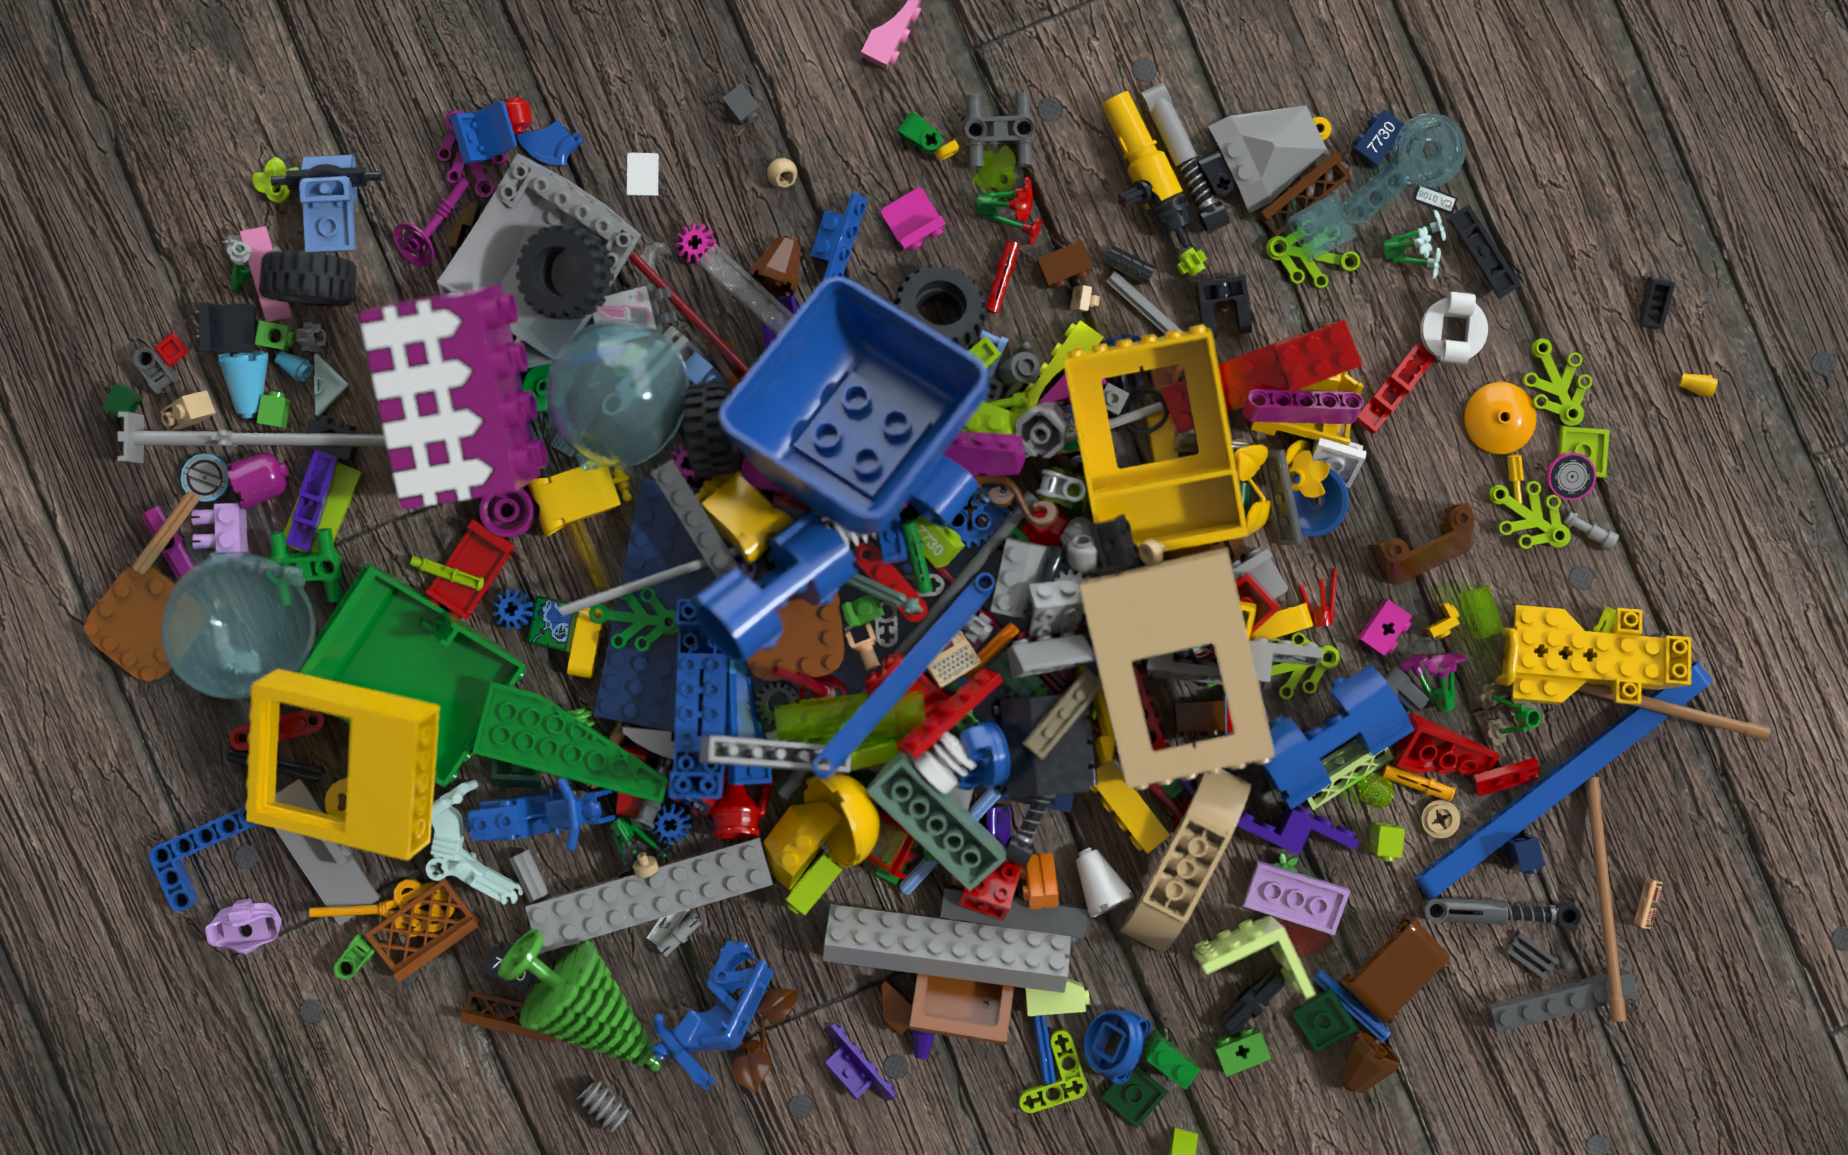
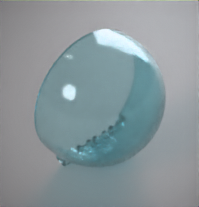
(616, 393)
(236, 623)

